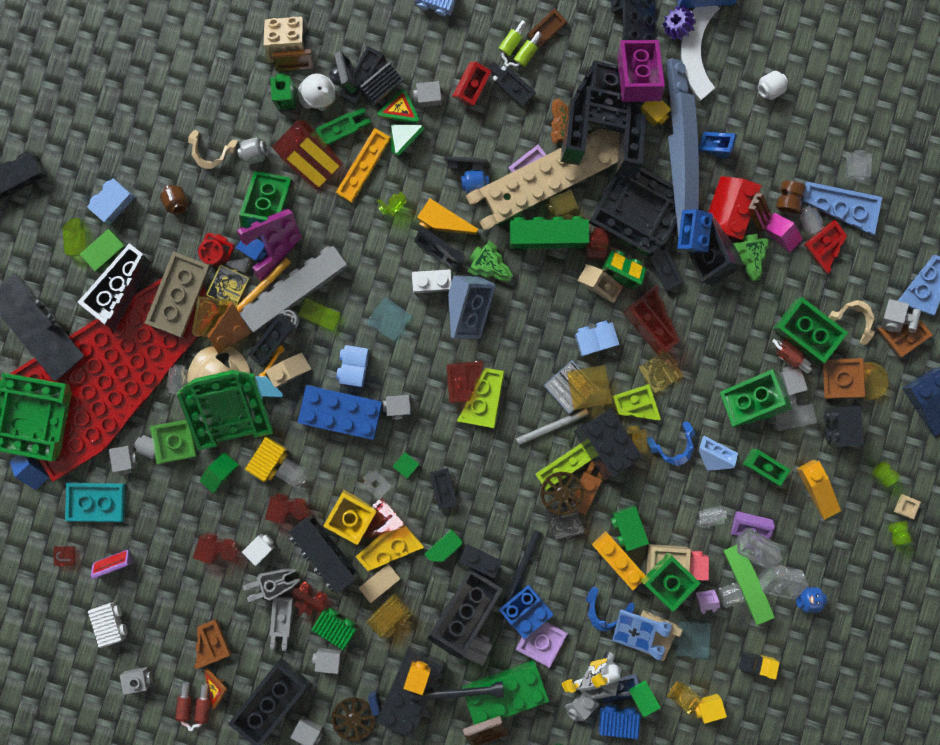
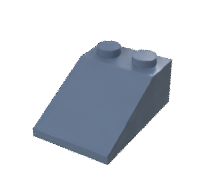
(469, 306)

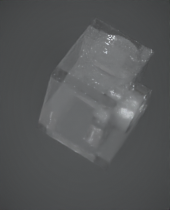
(384, 484)

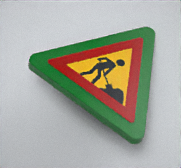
(399, 108)

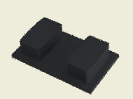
(453, 162)

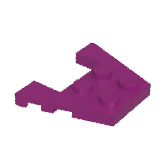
(278, 236)

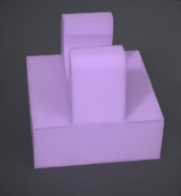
(707, 600)

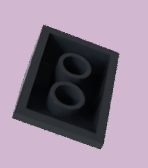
(720, 259)

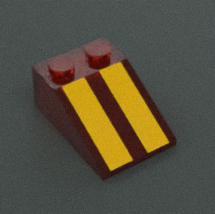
(307, 154)

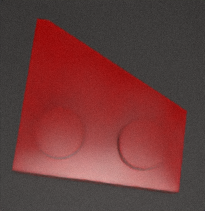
(826, 245)

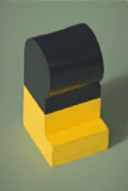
(759, 665)

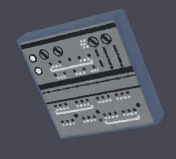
(559, 386)

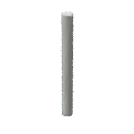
(553, 426)

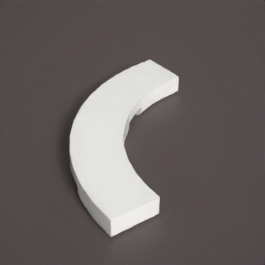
(691, 53)

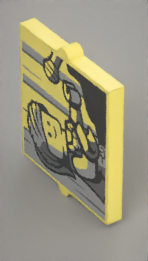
(227, 284)

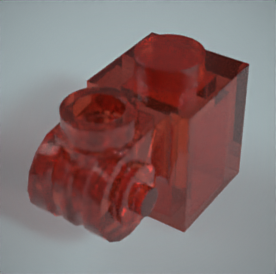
(597, 245)
(280, 506)
(210, 545)

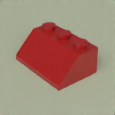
(731, 205)

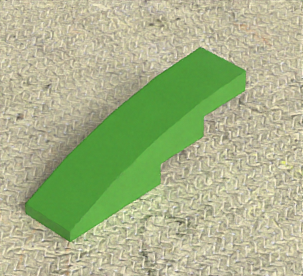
(749, 585)

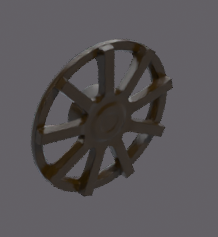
(562, 493)
(352, 719)

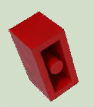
(471, 83)

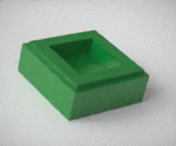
(406, 465)

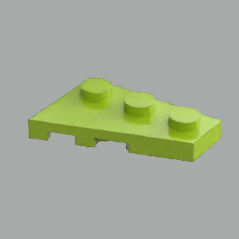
(485, 400)

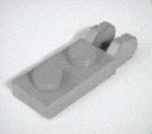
(281, 621)

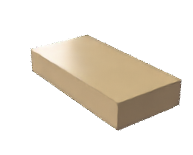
(379, 583)

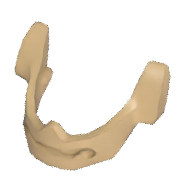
(193, 139)
(859, 306)

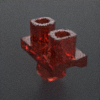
(301, 594)

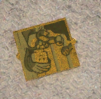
(660, 371)

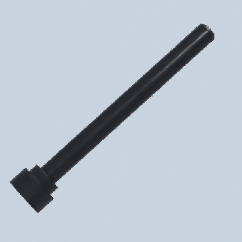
(495, 689)

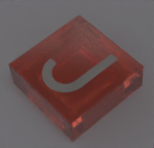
(64, 555)

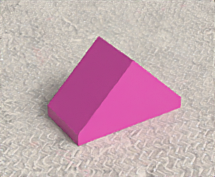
(783, 232)

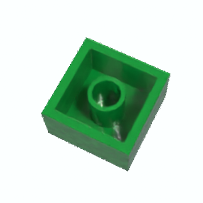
(670, 582)

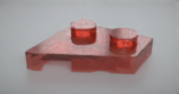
(463, 380)
(384, 520)

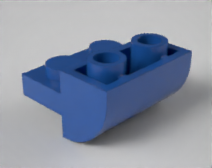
(526, 611)

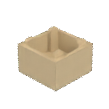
(657, 552)

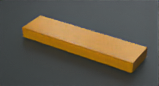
(363, 165)

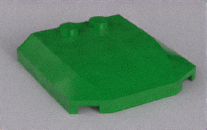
(224, 408)
(32, 416)

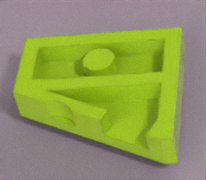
(637, 403)

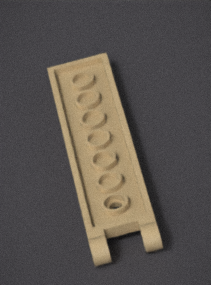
(545, 178)

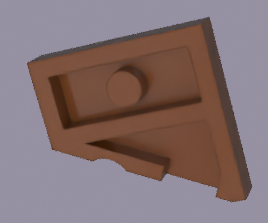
(228, 329)
(905, 341)
(211, 644)

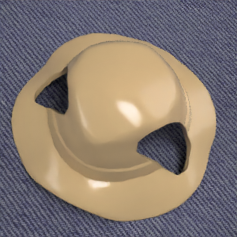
(206, 363)

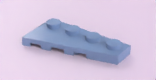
(849, 206)

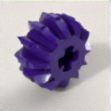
(679, 23)

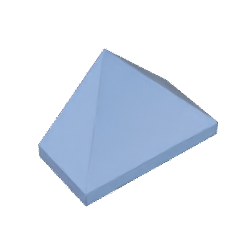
(716, 455)

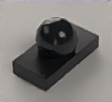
(343, 73)

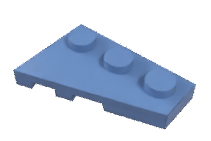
(925, 288)

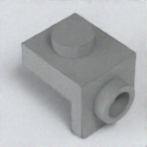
(581, 707)

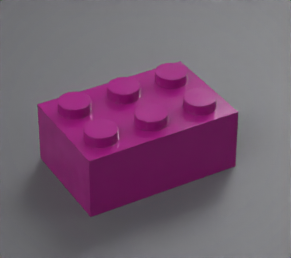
(640, 70)

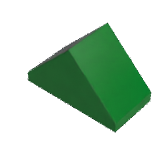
(218, 472)
(644, 698)

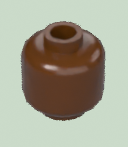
(174, 199)

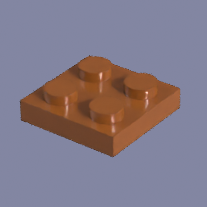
(844, 378)

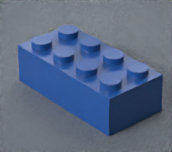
(340, 412)

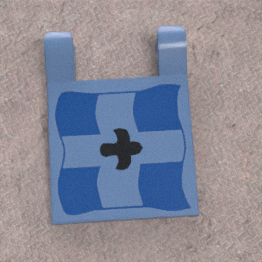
(640, 632)

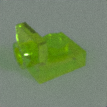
(395, 204)

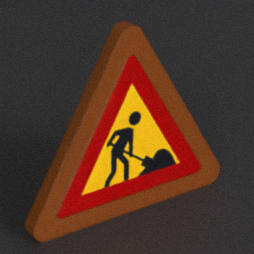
(215, 688)

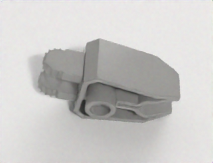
(271, 584)

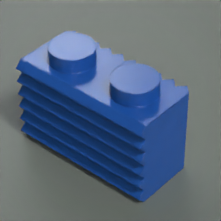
(619, 722)

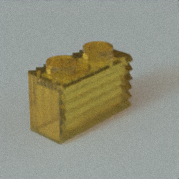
(388, 616)

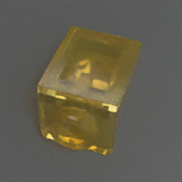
(639, 438)
(684, 696)

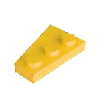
(388, 548)

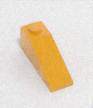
(441, 219)
(819, 488)

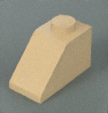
(600, 283)
(288, 370)

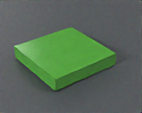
(172, 441)

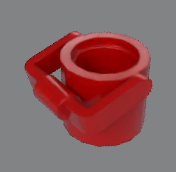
(213, 252)

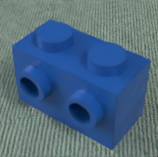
(695, 231)

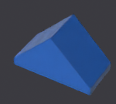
(717, 143)
(28, 471)

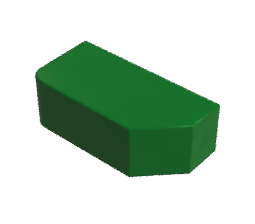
(444, 547)

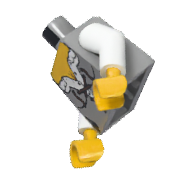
(599, 680)

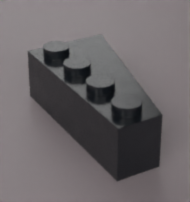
(116, 287)

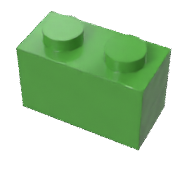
(103, 251)

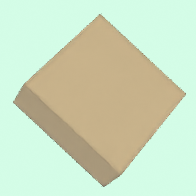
(907, 506)

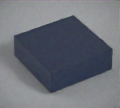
(374, 703)

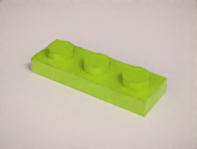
(566, 463)

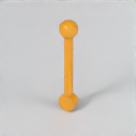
(280, 350)

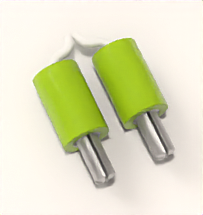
(511, 42)

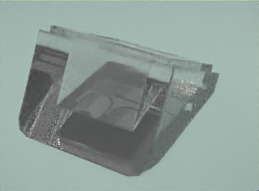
(241, 265)

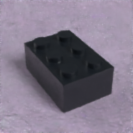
(608, 444)

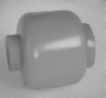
(253, 150)

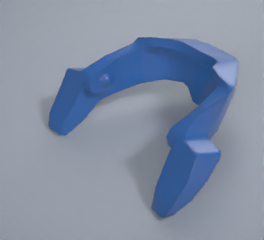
(680, 458)
(601, 625)

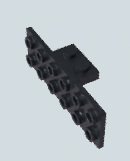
(637, 18)
(37, 328)

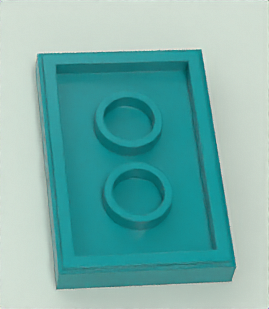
(95, 502)

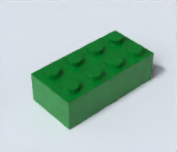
(548, 233)
(521, 692)

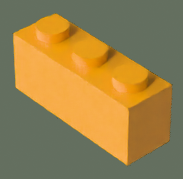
(619, 560)

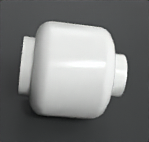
(772, 85)

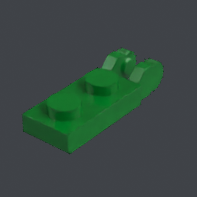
(342, 127)

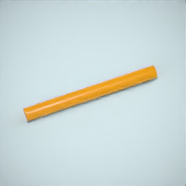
(264, 284)

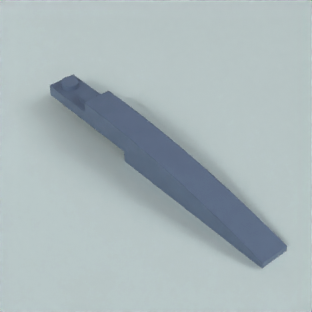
(684, 141)

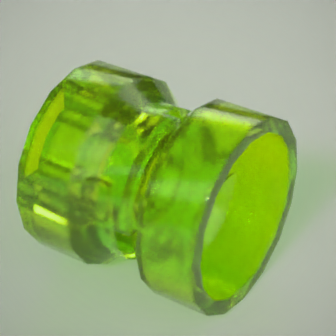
(886, 474)
(899, 533)

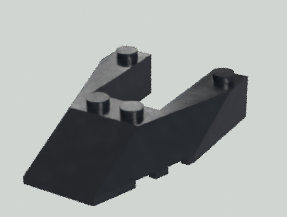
(601, 106)

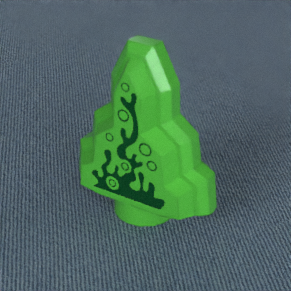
(753, 254)
(489, 263)

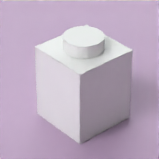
(259, 548)

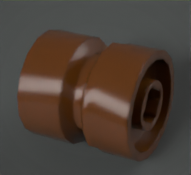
(790, 197)

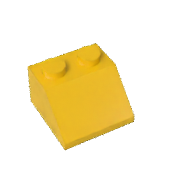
(350, 517)

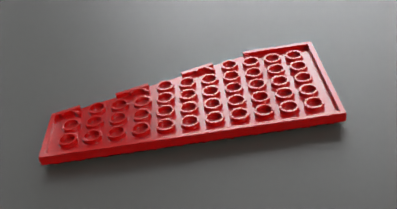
(112, 378)

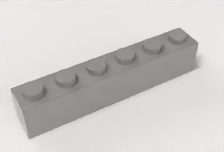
(294, 289)

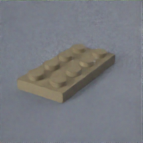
(177, 294)

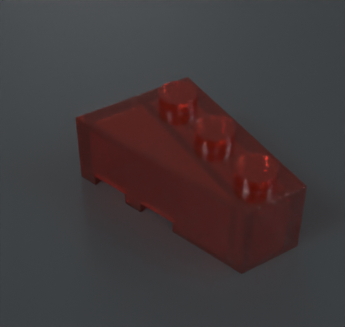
(652, 321)

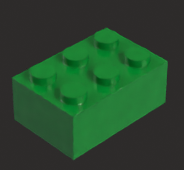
(810, 330)

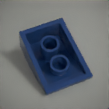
(925, 397)

